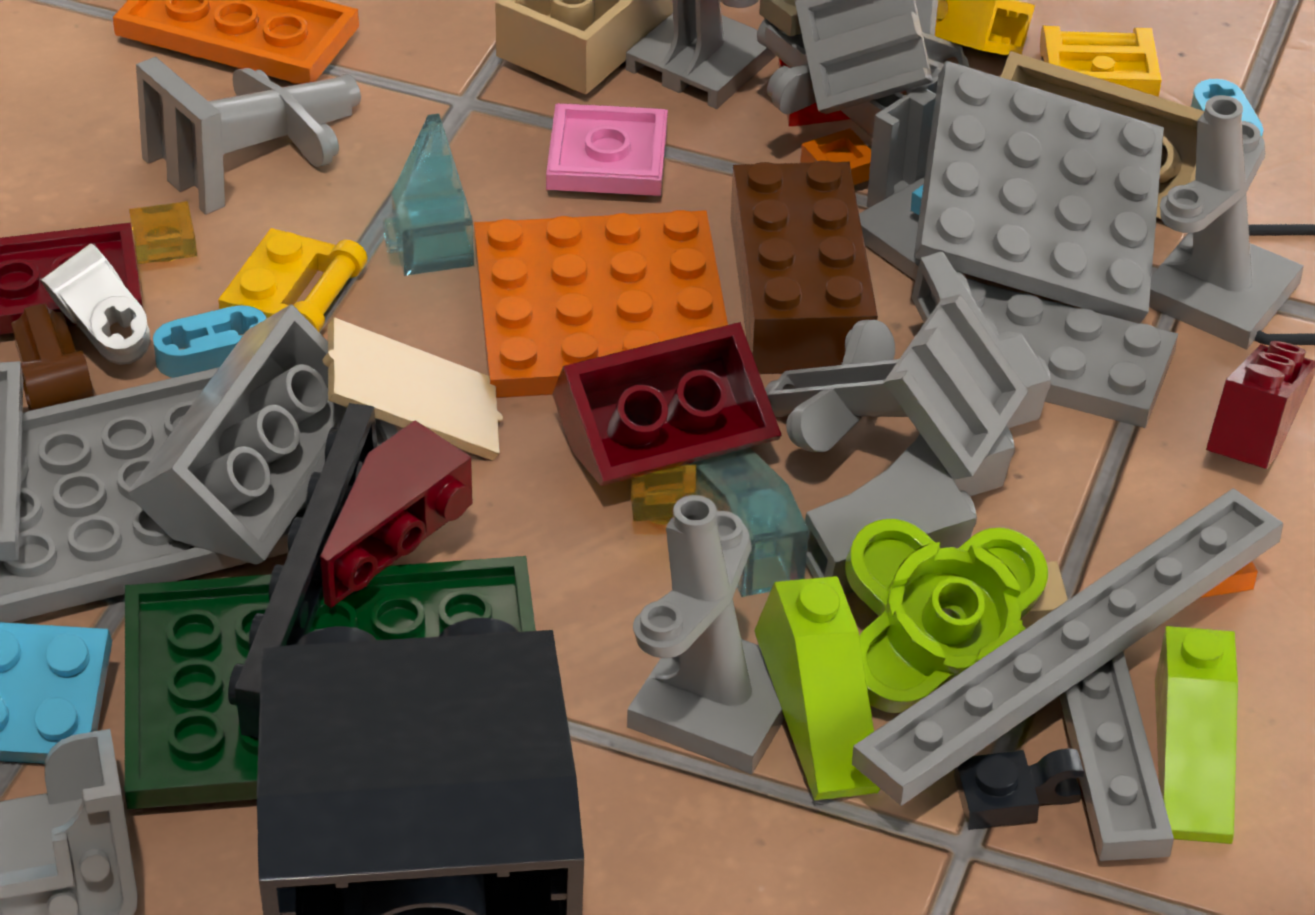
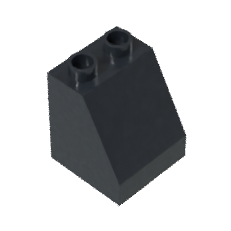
(417, 775)

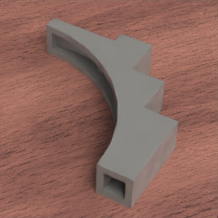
(917, 483)

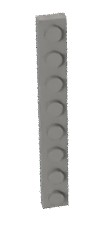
(1064, 647)

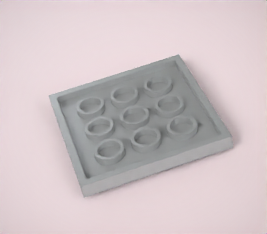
(1041, 193)

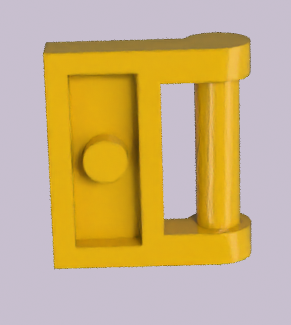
(1110, 56)
(283, 269)

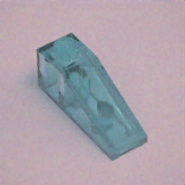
(429, 208)
(766, 506)

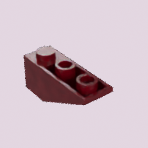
(1261, 403)
(397, 501)

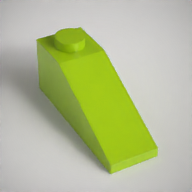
(819, 680)
(1197, 732)

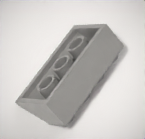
(246, 444)

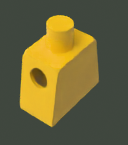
(985, 24)

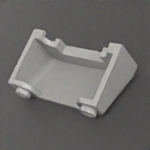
(71, 844)

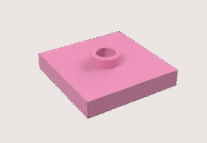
(607, 149)

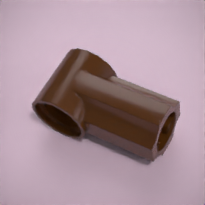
(48, 359)

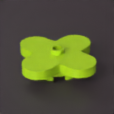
(937, 604)

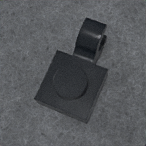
(1007, 791)

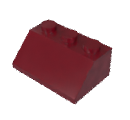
(665, 404)

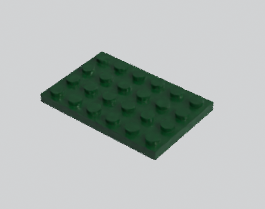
(192, 633)

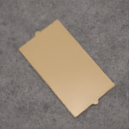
(412, 386)

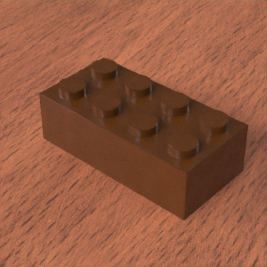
(799, 262)

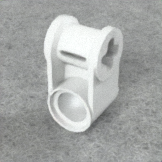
(94, 299)

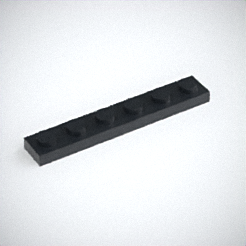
(297, 584)

